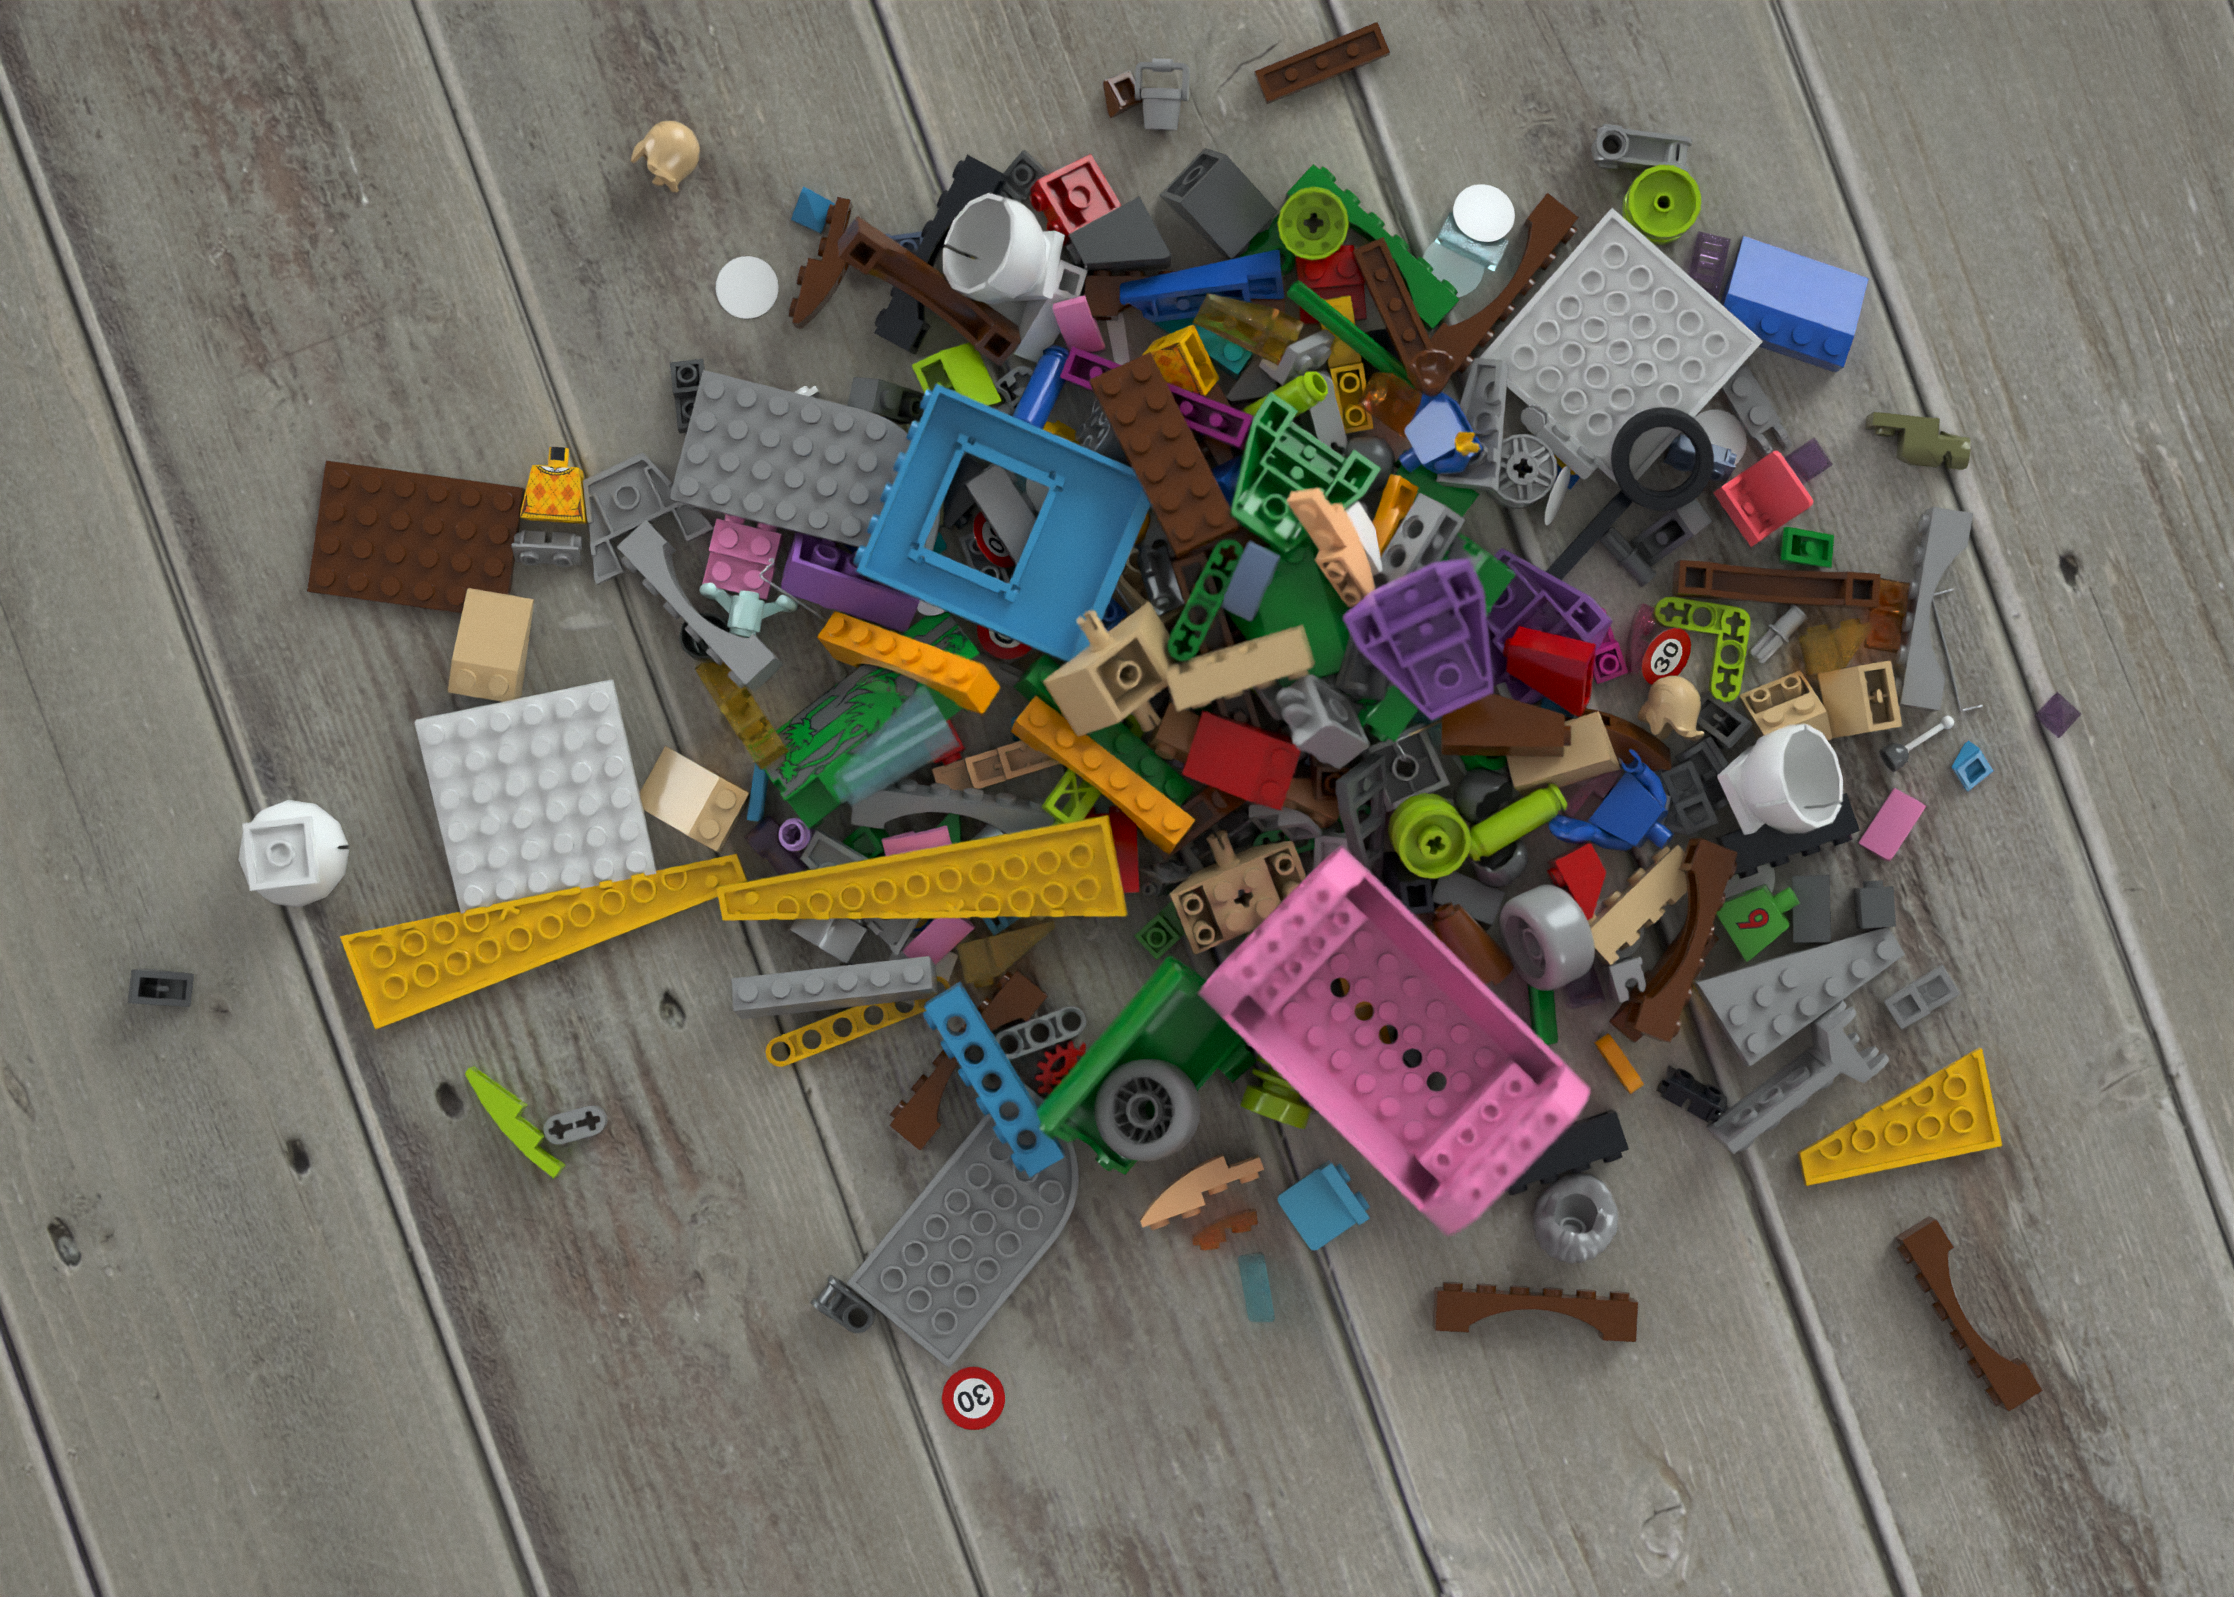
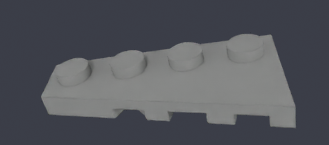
(1484, 409)

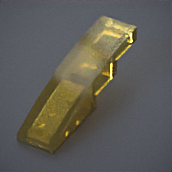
(743, 714)

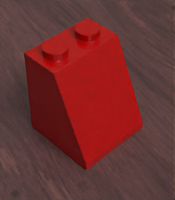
(1125, 844)

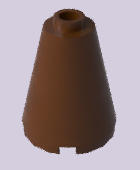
(1471, 944)

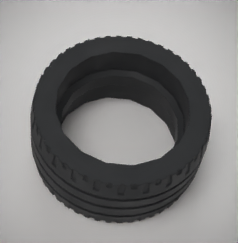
(1679, 495)

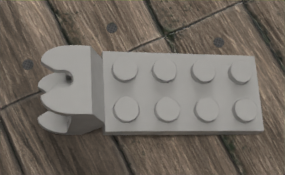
(1798, 1080)

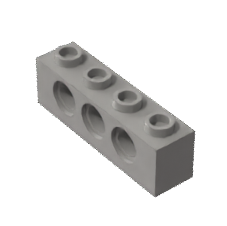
(1419, 540)

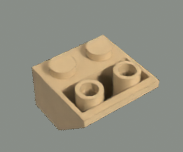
(1860, 699)
(1785, 704)

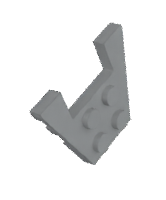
(624, 498)

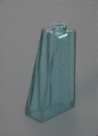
(900, 747)

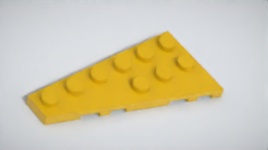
(1927, 1122)

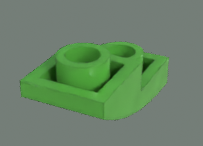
(1161, 931)

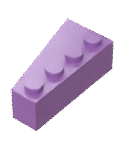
(829, 578)

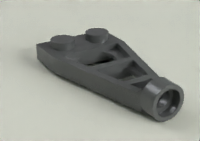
(1353, 790)

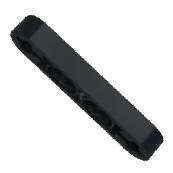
(1589, 535)

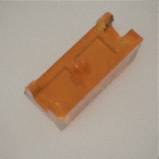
(1390, 401)

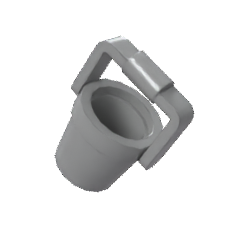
(1161, 105)

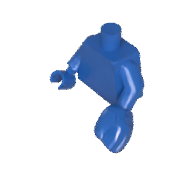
(1626, 815)

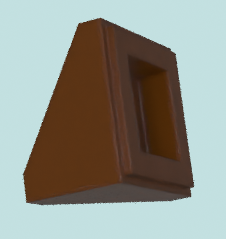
(1120, 93)

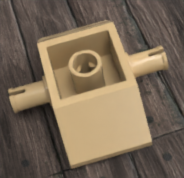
(1114, 673)
(1208, 896)

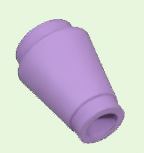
(795, 834)

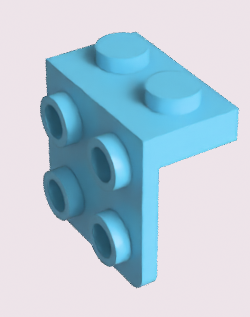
(1323, 1205)

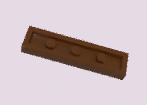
(1322, 63)
(1392, 300)

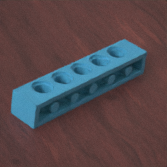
(957, 1002)

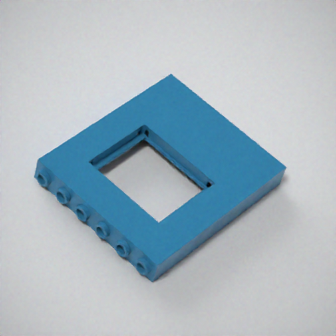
(1071, 551)

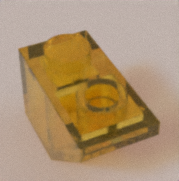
(1832, 649)

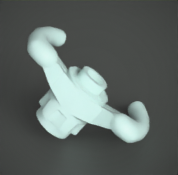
(746, 609)

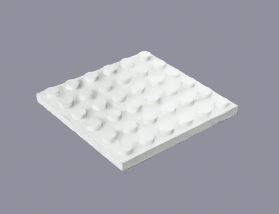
(1620, 337)
(536, 795)

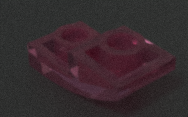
(1636, 647)

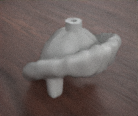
(1575, 1218)

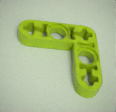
(1718, 627)

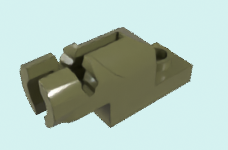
(1920, 440)

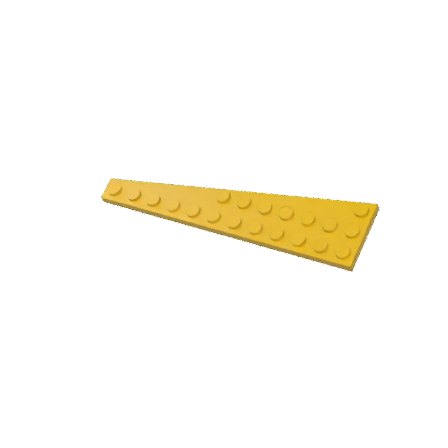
(1018, 874)
(455, 954)

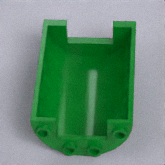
(1160, 1022)

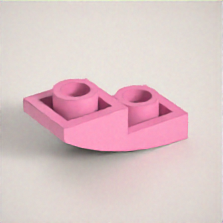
(1078, 325)
(915, 841)

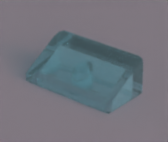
(1484, 253)
(1256, 1287)

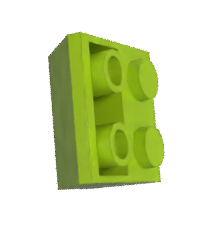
(960, 371)

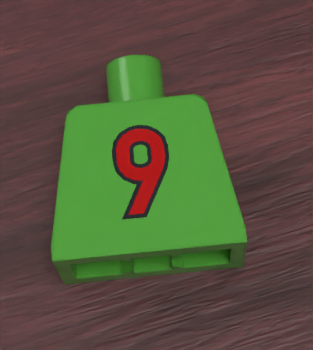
(1756, 917)

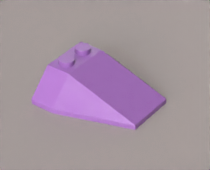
(1541, 604)
(1428, 635)

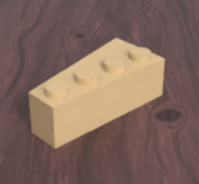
(1638, 904)

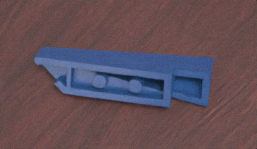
(1182, 292)

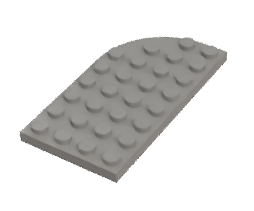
(788, 460)
(968, 1240)

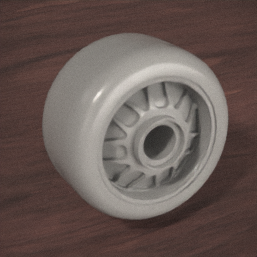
(1547, 937)
(1122, 1111)

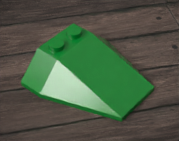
(1286, 460)
(1300, 597)

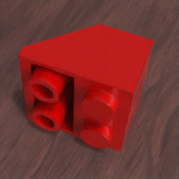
(1580, 875)

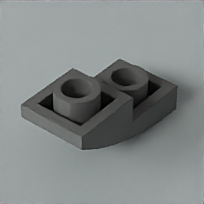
(1021, 177)
(685, 385)

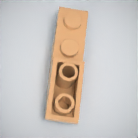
(1341, 550)
(1185, 1192)

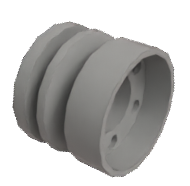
(1542, 467)

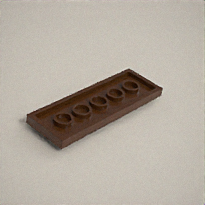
(1163, 454)

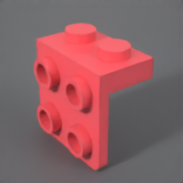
(1764, 497)

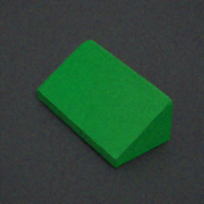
(1543, 1014)

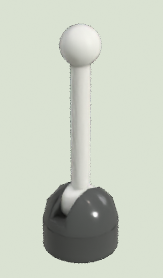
(1897, 755)

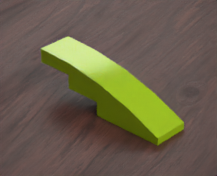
(506, 1112)

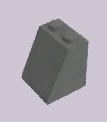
(1219, 203)
(1120, 242)

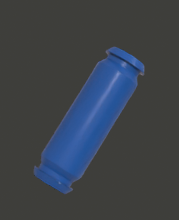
(1042, 387)

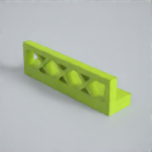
(1085, 795)

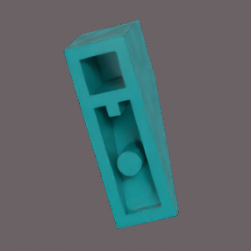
(1222, 352)

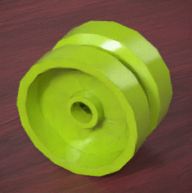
(1670, 186)
(1429, 835)

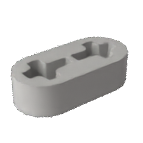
(573, 1117)

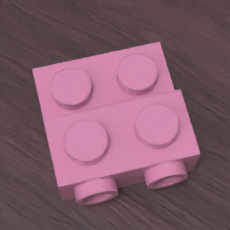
(740, 556)

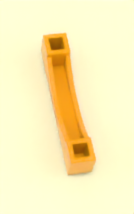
(951, 675)
(1147, 807)

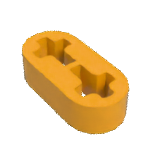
(1619, 1063)

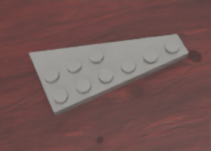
(1782, 995)

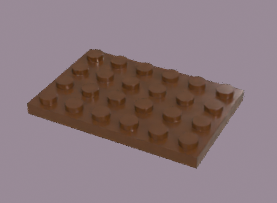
(412, 537)

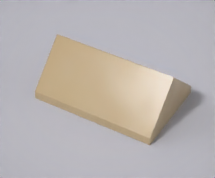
(1585, 758)

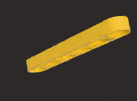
(831, 1039)

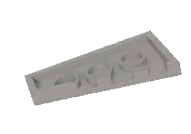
(827, 851)

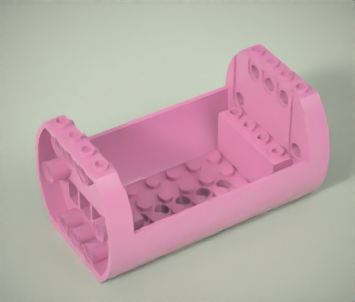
(1441, 1147)

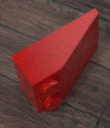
(1242, 759)

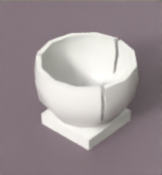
(1009, 252)
(1785, 782)
(293, 853)

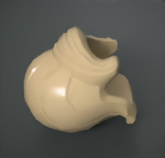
(670, 153)
(1671, 706)

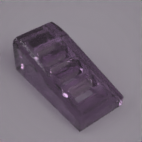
(1719, 268)

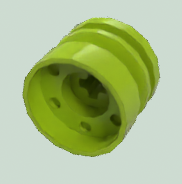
(1298, 236)
(1276, 1098)

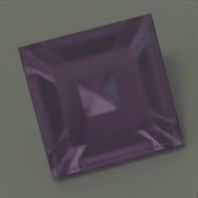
(2057, 714)

